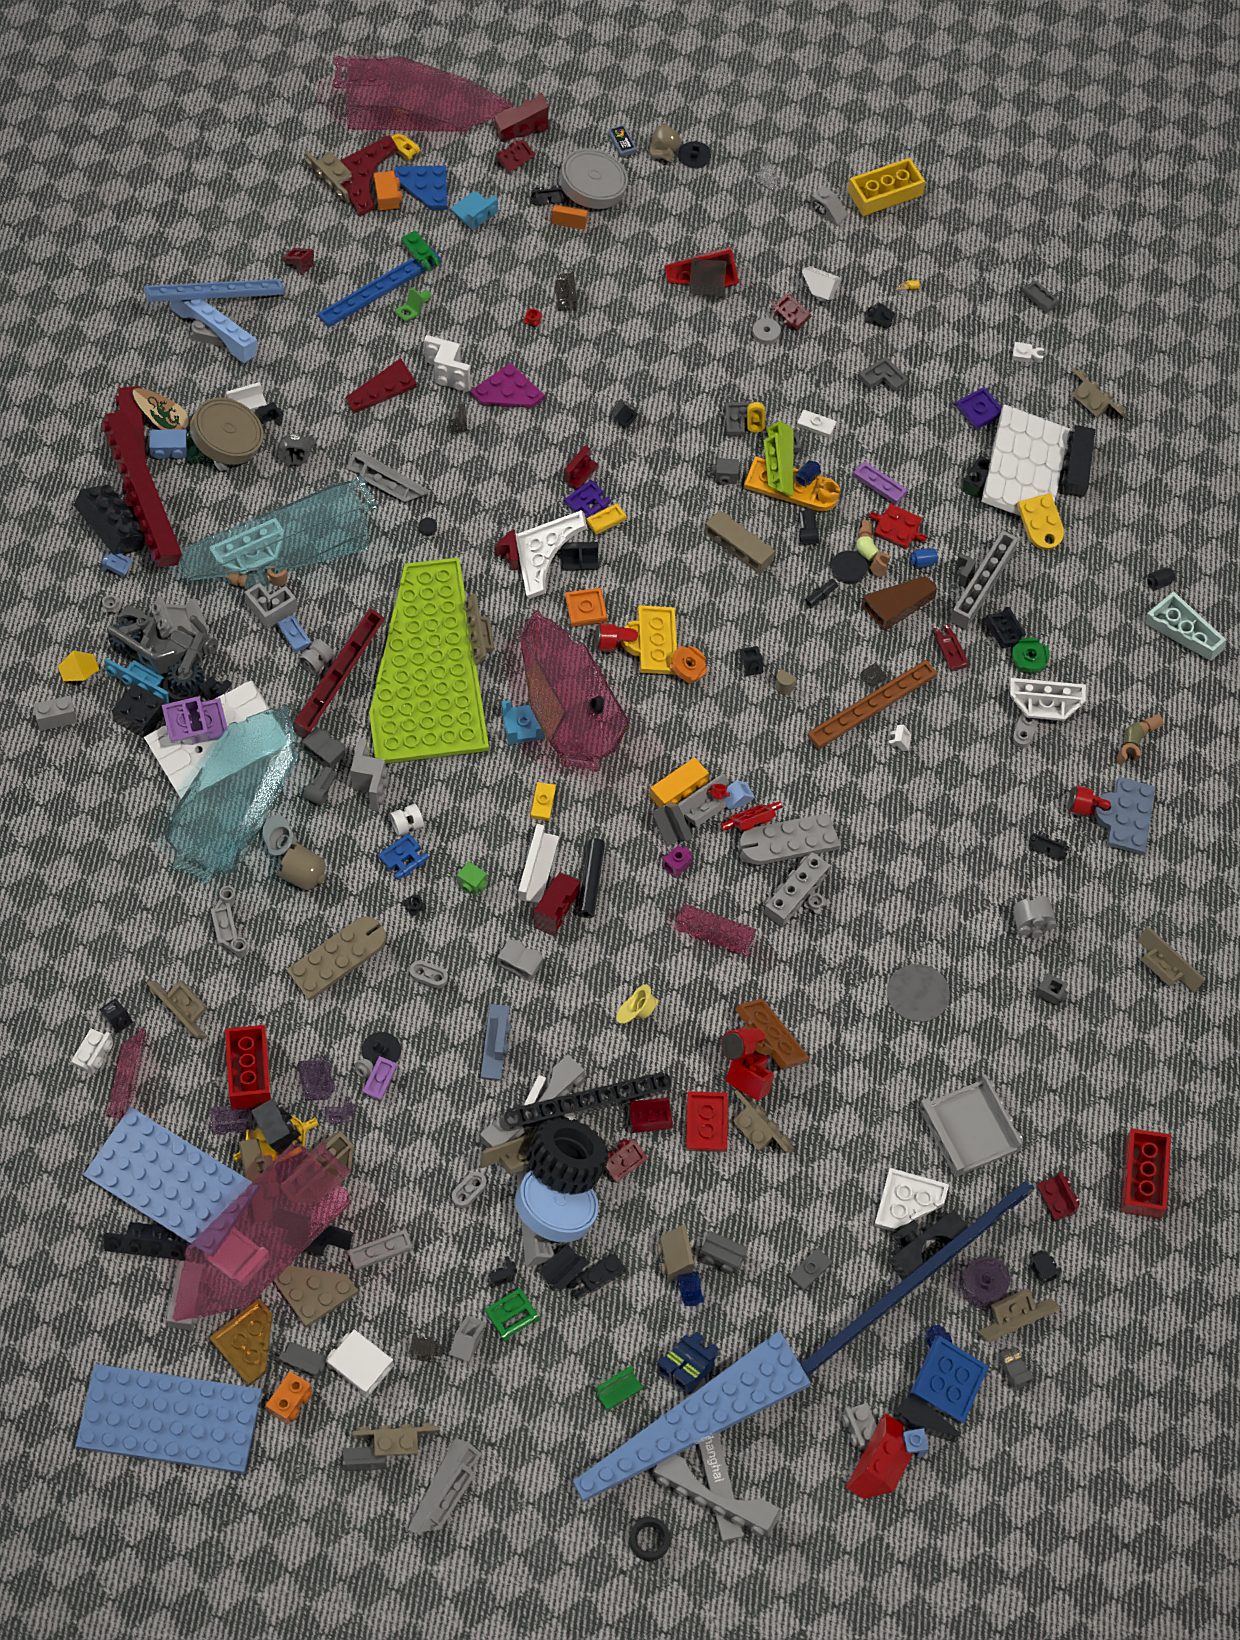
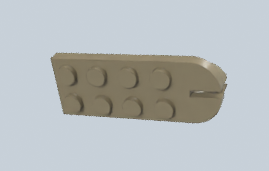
(338, 956)

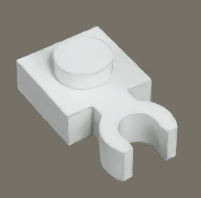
(1024, 352)

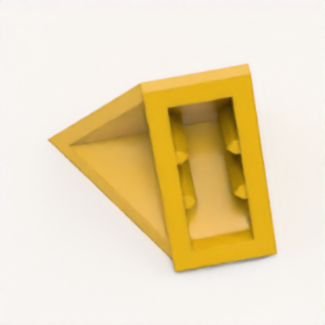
(78, 666)

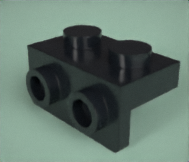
(1005, 628)

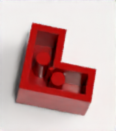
(751, 1075)

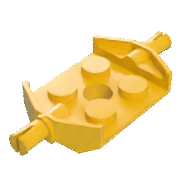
(266, 1149)

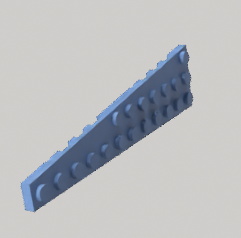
(739, 1392)

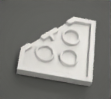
(907, 1199)

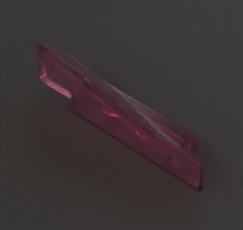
(126, 1075)

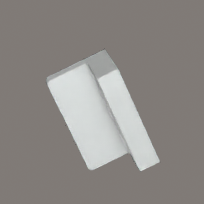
(248, 395)

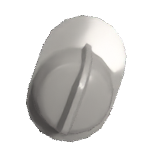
(278, 835)

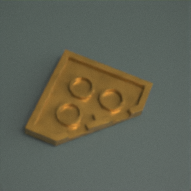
(246, 1341)

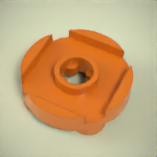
(682, 669)

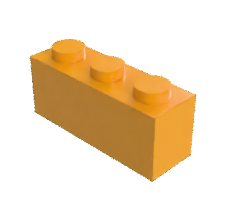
(680, 783)

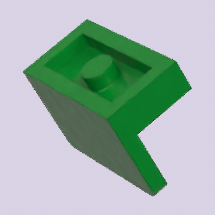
(618, 1388)

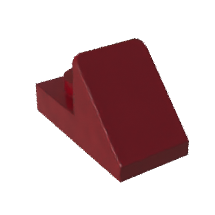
(301, 258)
(508, 547)

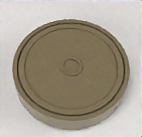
(226, 431)

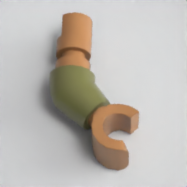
(1133, 736)

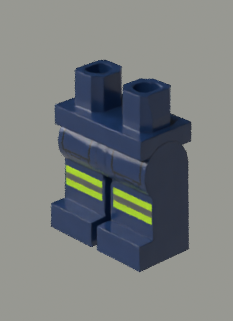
(688, 1362)

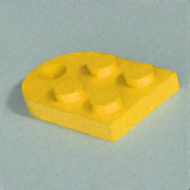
(1041, 520)

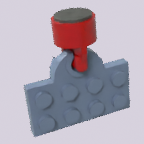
(1123, 812)

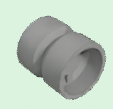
(317, 655)

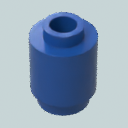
(924, 557)

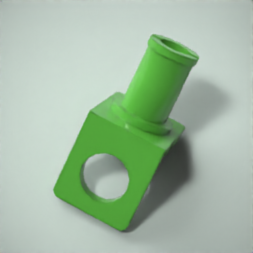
(413, 304)

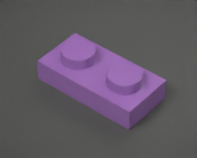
(380, 1078)

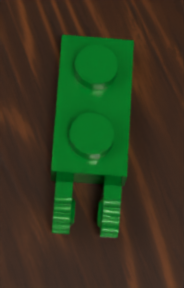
(420, 250)

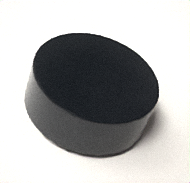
(428, 526)

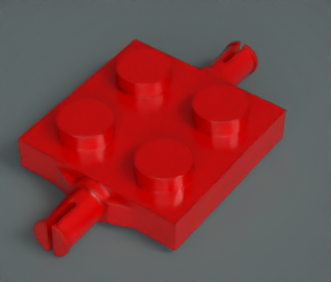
(898, 526)
(748, 818)

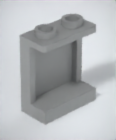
(176, 617)

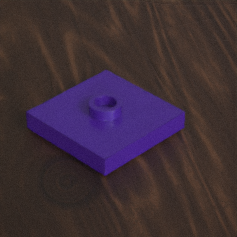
(979, 408)

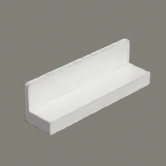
(538, 866)

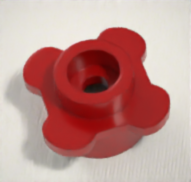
(533, 317)
(719, 791)

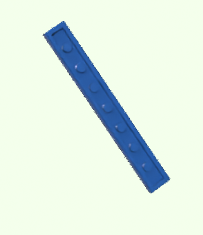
(372, 291)

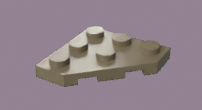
(314, 1292)

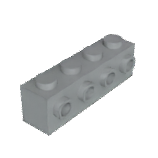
(797, 889)

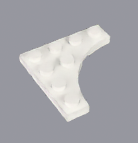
(540, 545)

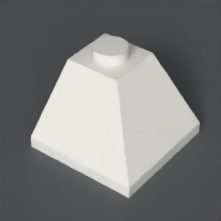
(821, 283)

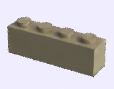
(739, 541)

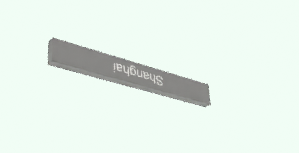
(718, 1479)

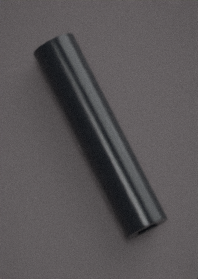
(591, 878)

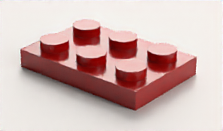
(707, 1121)

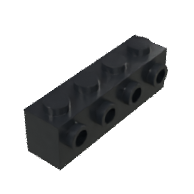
(1078, 460)

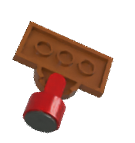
(762, 1034)

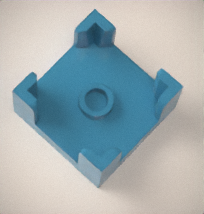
(520, 724)

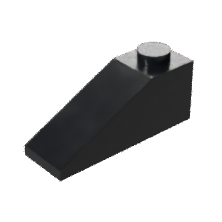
(918, 1415)

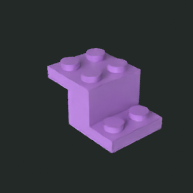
(195, 720)

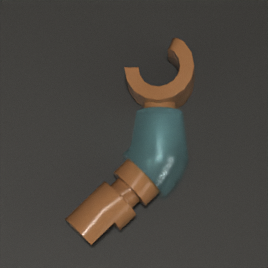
(250, 580)

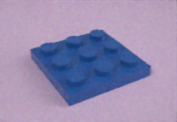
(949, 1379)

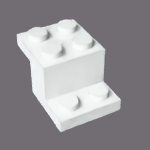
(447, 363)

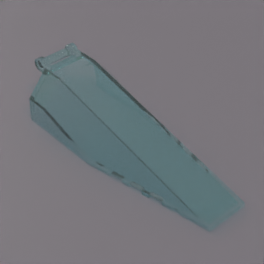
(292, 536)

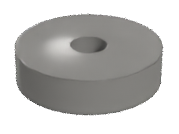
(763, 325)

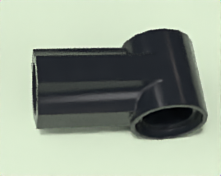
(808, 531)

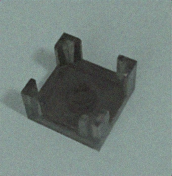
(707, 277)

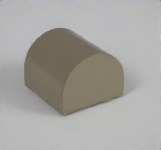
(785, 682)

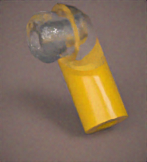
(906, 285)

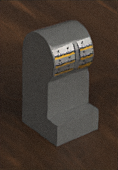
(1015, 1369)

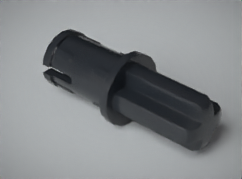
(821, 593)

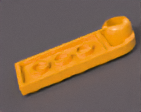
(819, 495)

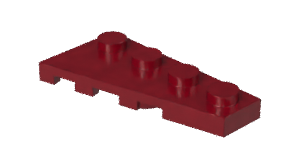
(384, 386)

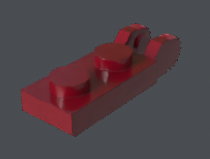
(950, 648)

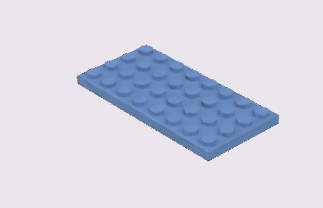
(164, 1176)
(169, 1418)

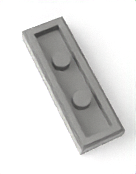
(380, 1250)

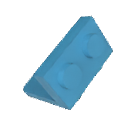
(475, 209)

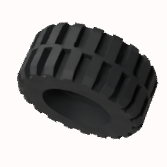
(559, 1171)

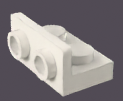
(92, 1051)

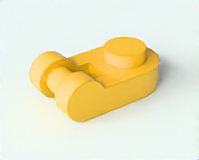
(402, 143)

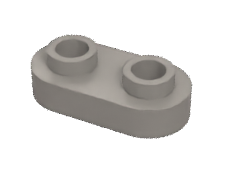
(1024, 728)
(429, 974)
(467, 1190)

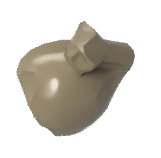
(664, 143)

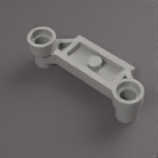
(225, 925)

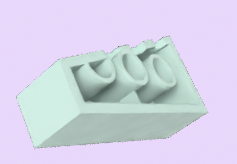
(1184, 625)

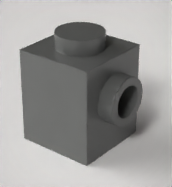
(726, 471)

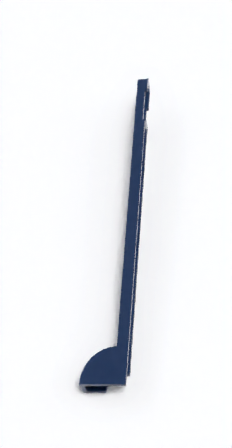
(915, 1279)

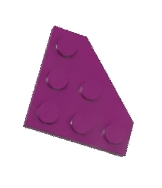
(508, 389)

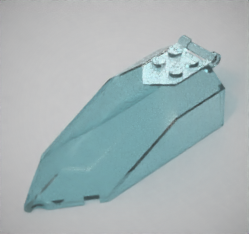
(233, 794)

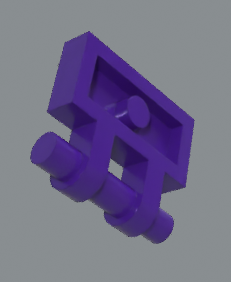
(584, 497)

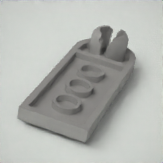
(788, 840)

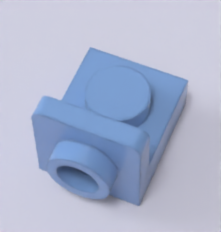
(117, 563)
(916, 1442)

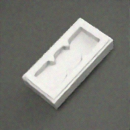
(816, 423)

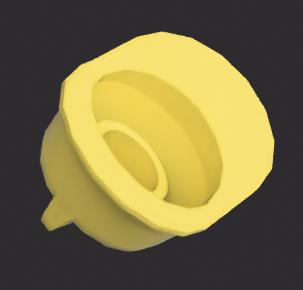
(638, 1006)

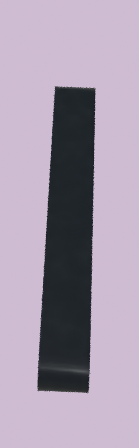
(577, 1105)

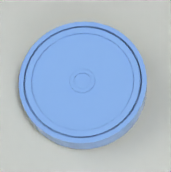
(553, 1213)

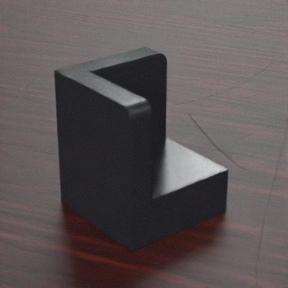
(624, 413)

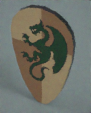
(160, 410)

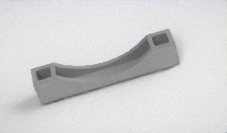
(565, 1077)
(754, 1513)

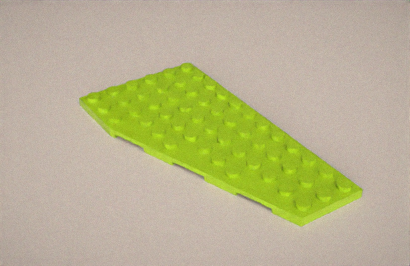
(427, 679)

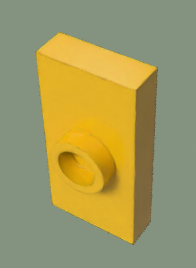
(606, 519)
(543, 801)

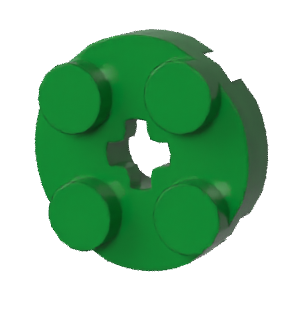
(1026, 664)

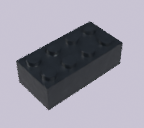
(110, 519)

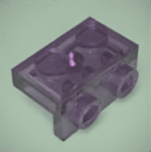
(316, 1079)
(227, 1120)

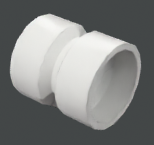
(401, 823)

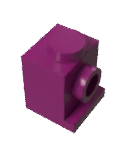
(673, 864)

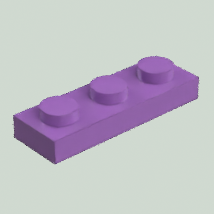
(880, 482)

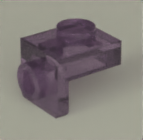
(336, 1115)

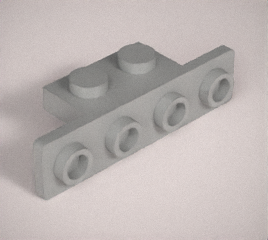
(701, 804)

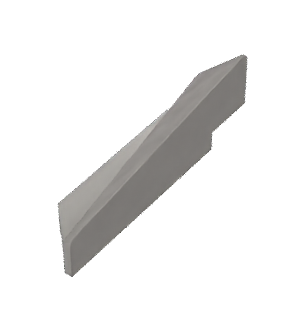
(446, 1487)

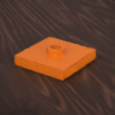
(586, 607)

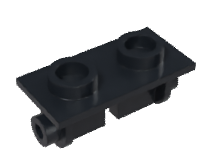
(542, 195)
(1056, 847)

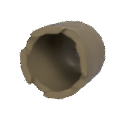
(302, 868)

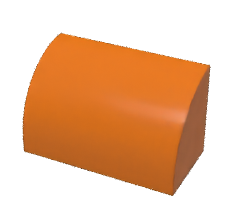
(570, 217)

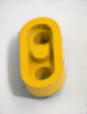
(756, 417)

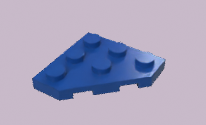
(425, 184)

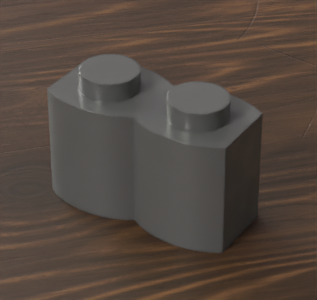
(323, 748)

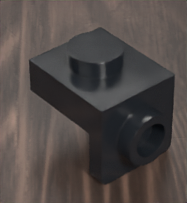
(880, 314)
(270, 412)

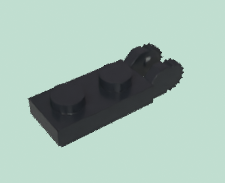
(598, 1276)

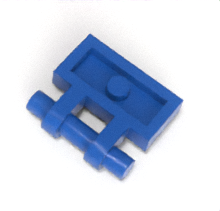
(400, 852)

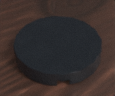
(849, 567)

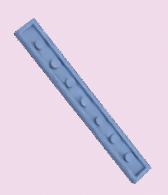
(213, 290)

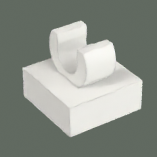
(902, 738)

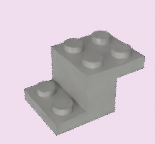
(369, 774)

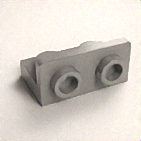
(860, 1423)

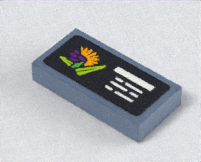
(622, 140)

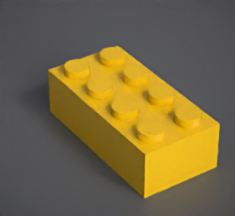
(886, 186)

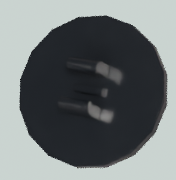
(694, 154)
(382, 1045)

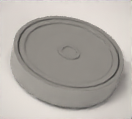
(593, 178)

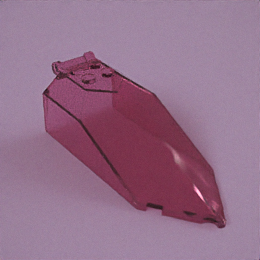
(411, 96)
(560, 687)
(261, 1232)

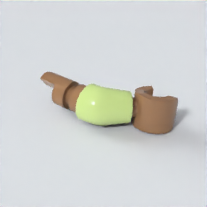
(867, 549)

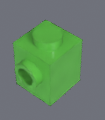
(472, 879)

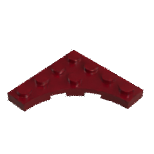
(362, 167)

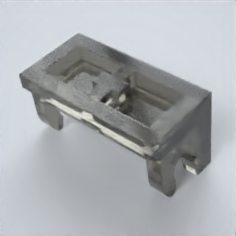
(566, 292)

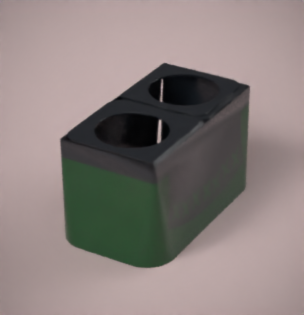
(976, 488)

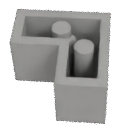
(271, 607)

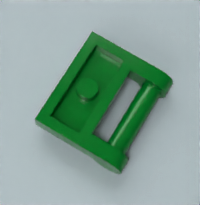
(509, 1308)

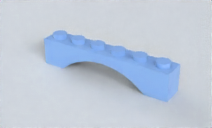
(237, 340)

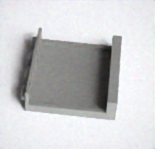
(971, 1126)

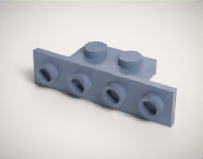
(495, 1042)

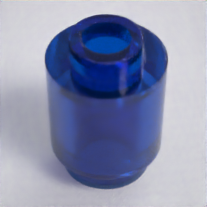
(808, 473)

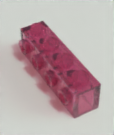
(715, 929)

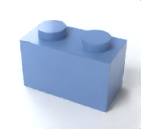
(168, 444)

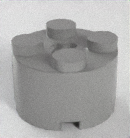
(1034, 916)

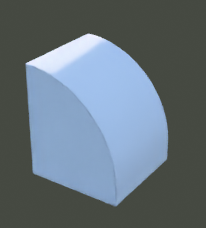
(739, 795)

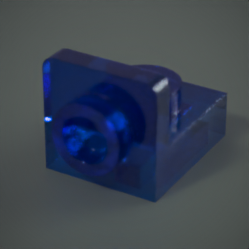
(690, 1289)

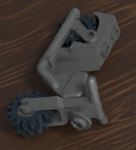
(178, 654)

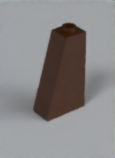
(898, 601)

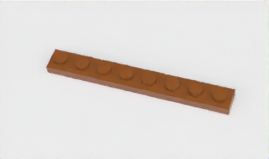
(872, 704)

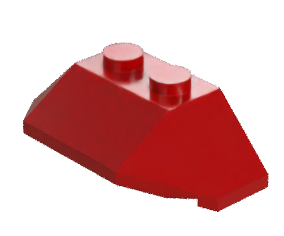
(881, 1461)

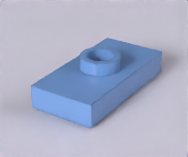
(294, 633)

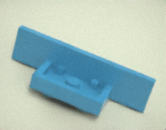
(139, 675)

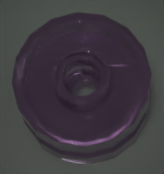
(991, 1272)

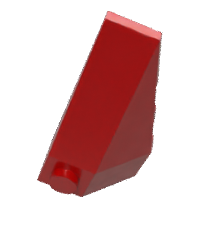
(681, 270)

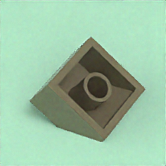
(676, 1253)

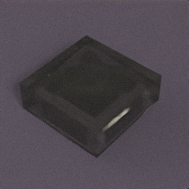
(873, 675)

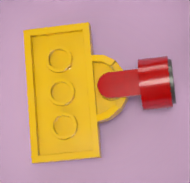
(649, 638)

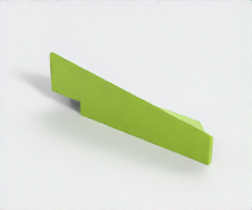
(780, 457)

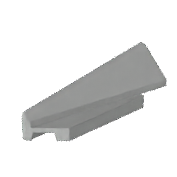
(385, 477)
(536, 1248)

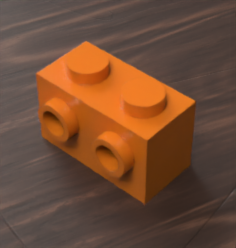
(386, 190)
(289, 1398)

